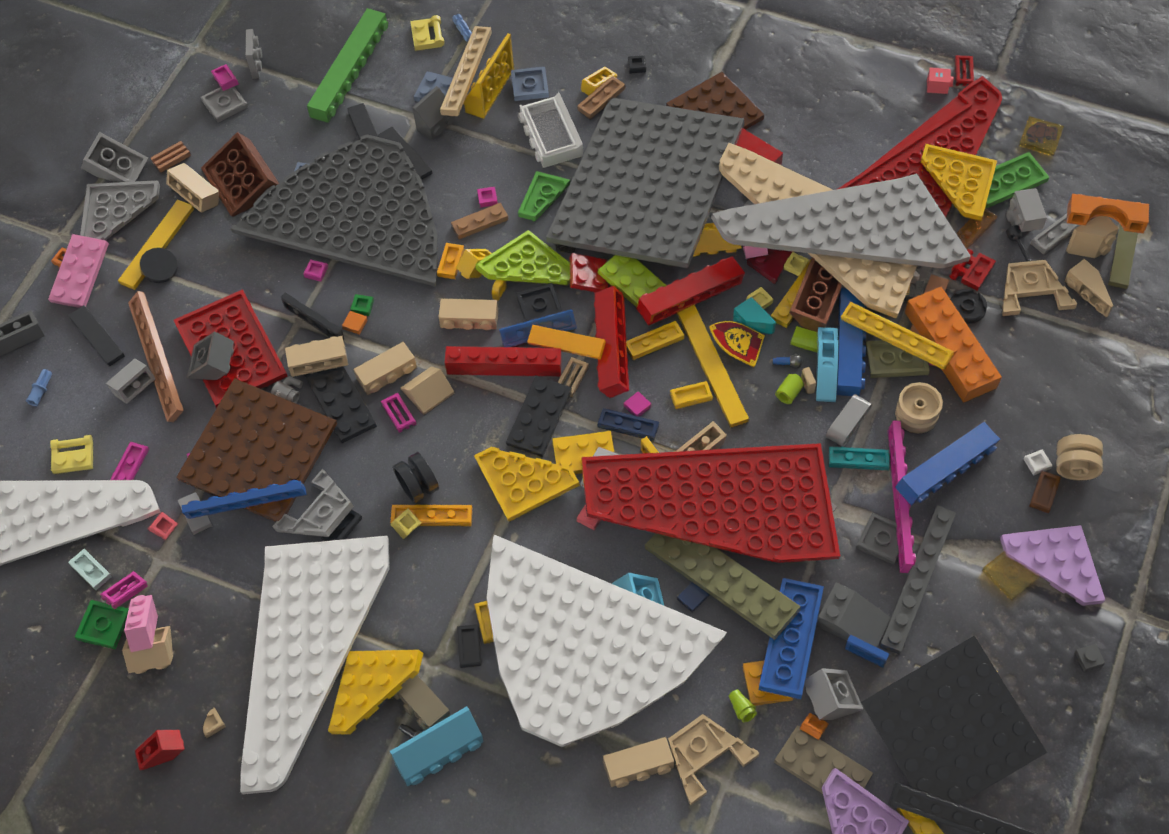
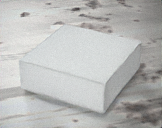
(1037, 462)

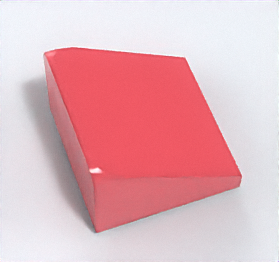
(162, 526)

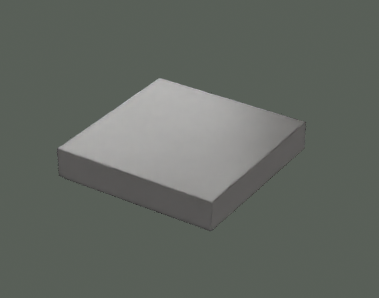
(224, 103)

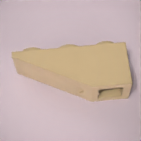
(1089, 284)

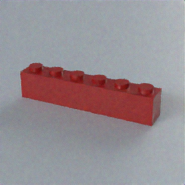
(690, 290)
(611, 326)
(503, 361)

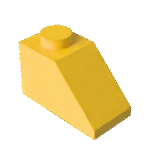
(468, 262)

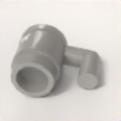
(286, 392)

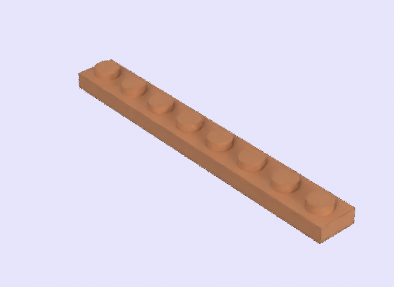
(155, 357)

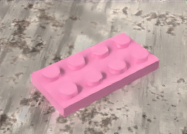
(78, 271)

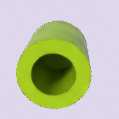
(789, 388)

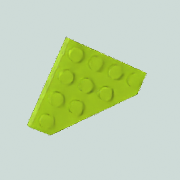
(526, 261)

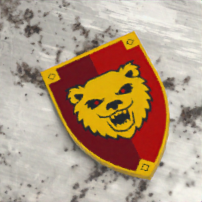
(738, 340)

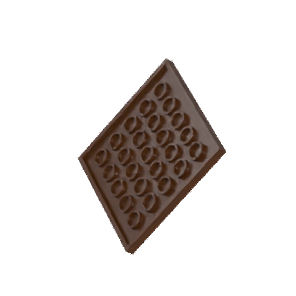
(254, 444)

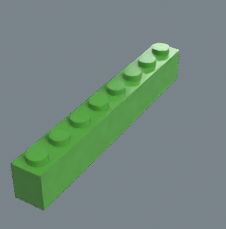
(347, 65)

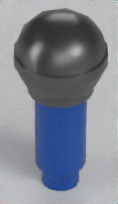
(794, 360)

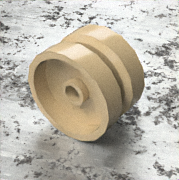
(919, 407)
(1079, 457)

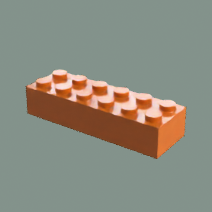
(939, 321)

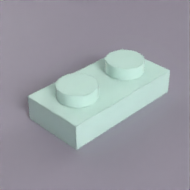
(90, 569)

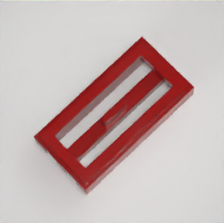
(964, 81)

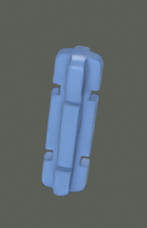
(462, 27)

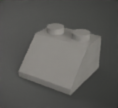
(832, 694)

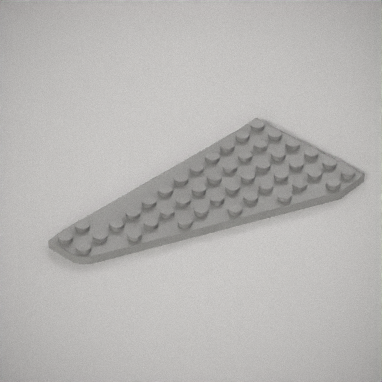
(869, 222)

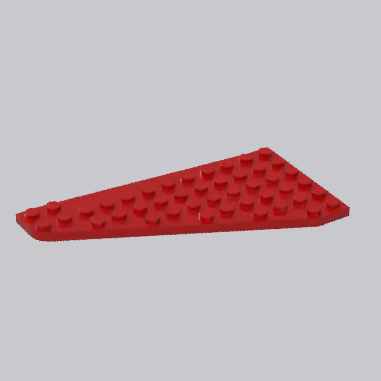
(956, 127)

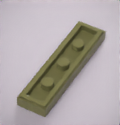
(1123, 258)

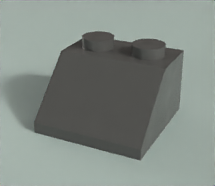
(428, 114)
(211, 357)

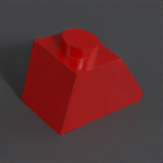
(159, 748)

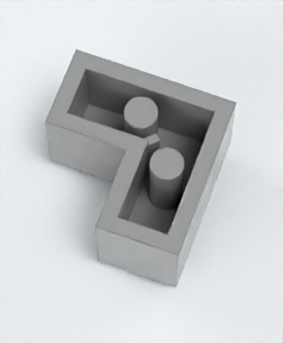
(1026, 210)

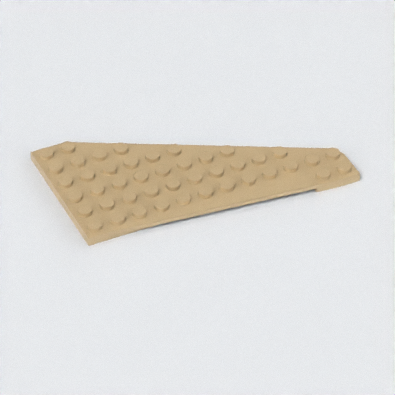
(874, 283)

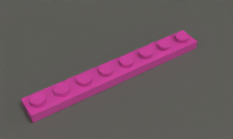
(901, 507)

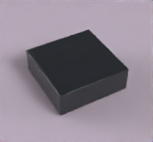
(637, 64)

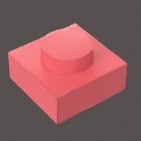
(587, 521)

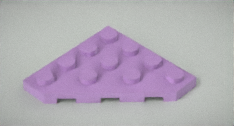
(1059, 558)
(856, 810)

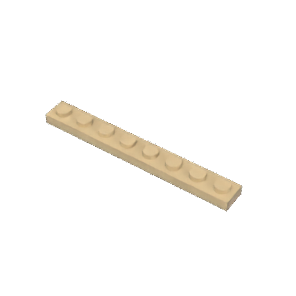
(466, 71)

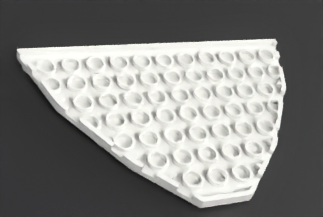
(582, 648)

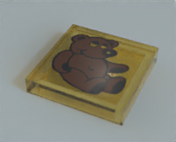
(1041, 136)

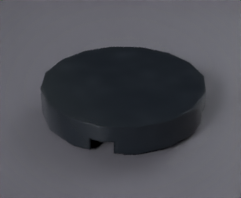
(158, 265)
(969, 305)

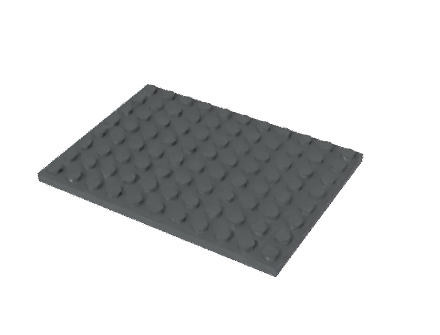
(646, 182)

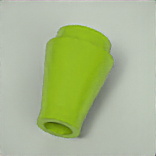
(742, 706)

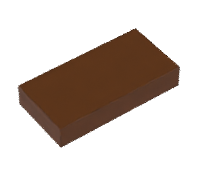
(1045, 492)

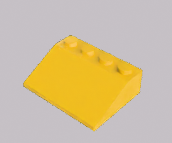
(490, 80)

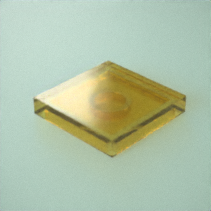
(1009, 575)

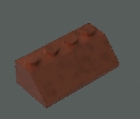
(815, 297)

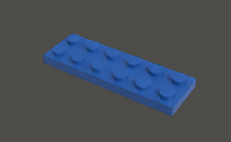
(790, 652)

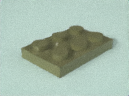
(891, 361)

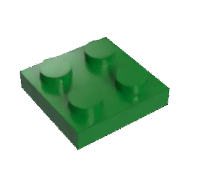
(102, 624)

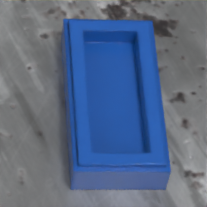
(866, 651)

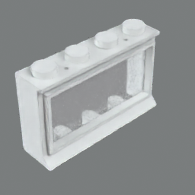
(551, 131)

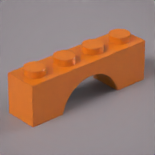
(1131, 215)

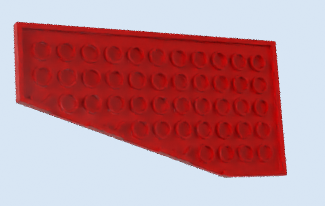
(734, 499)

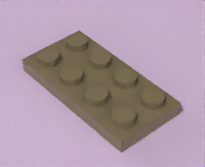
(814, 760)

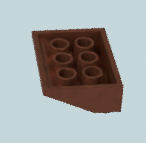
(239, 174)

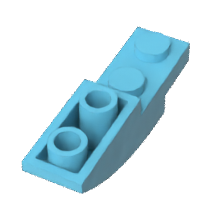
(827, 364)

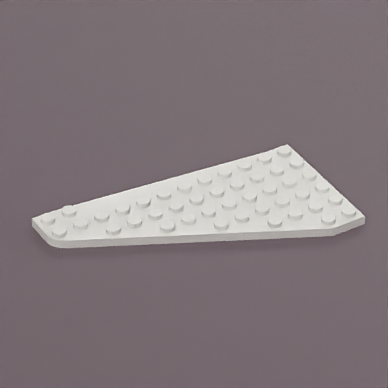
(54, 513)
(306, 626)

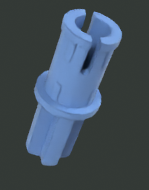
(39, 388)

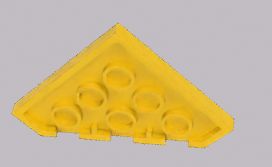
(962, 177)
(522, 481)
(368, 681)

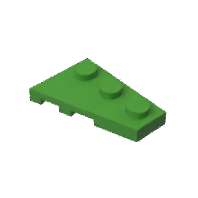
(541, 194)

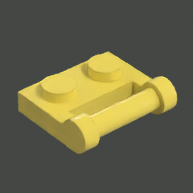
(421, 33)
(71, 460)

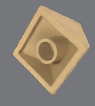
(428, 389)

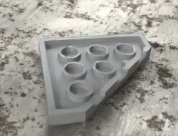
(114, 205)

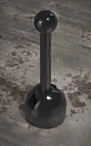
(1014, 234)

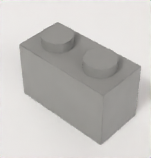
(130, 381)

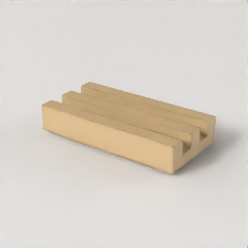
(580, 376)

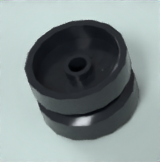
(415, 477)

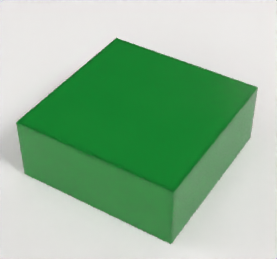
(362, 304)

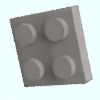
(253, 53)

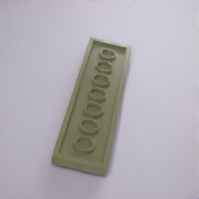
(727, 582)

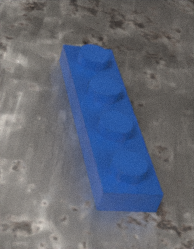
(520, 332)

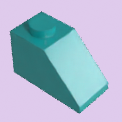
(754, 316)

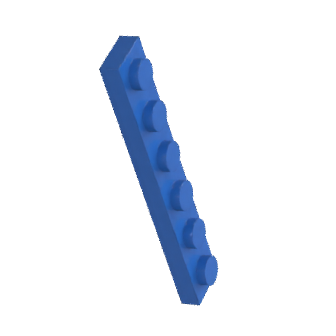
(241, 500)

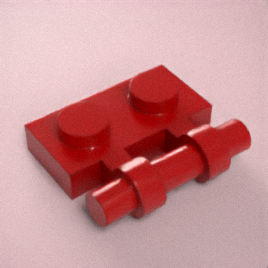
(977, 272)

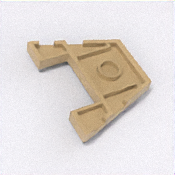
(1033, 279)
(700, 745)

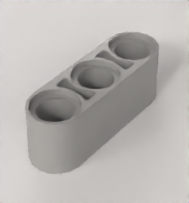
(848, 420)

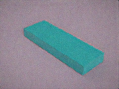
(859, 458)

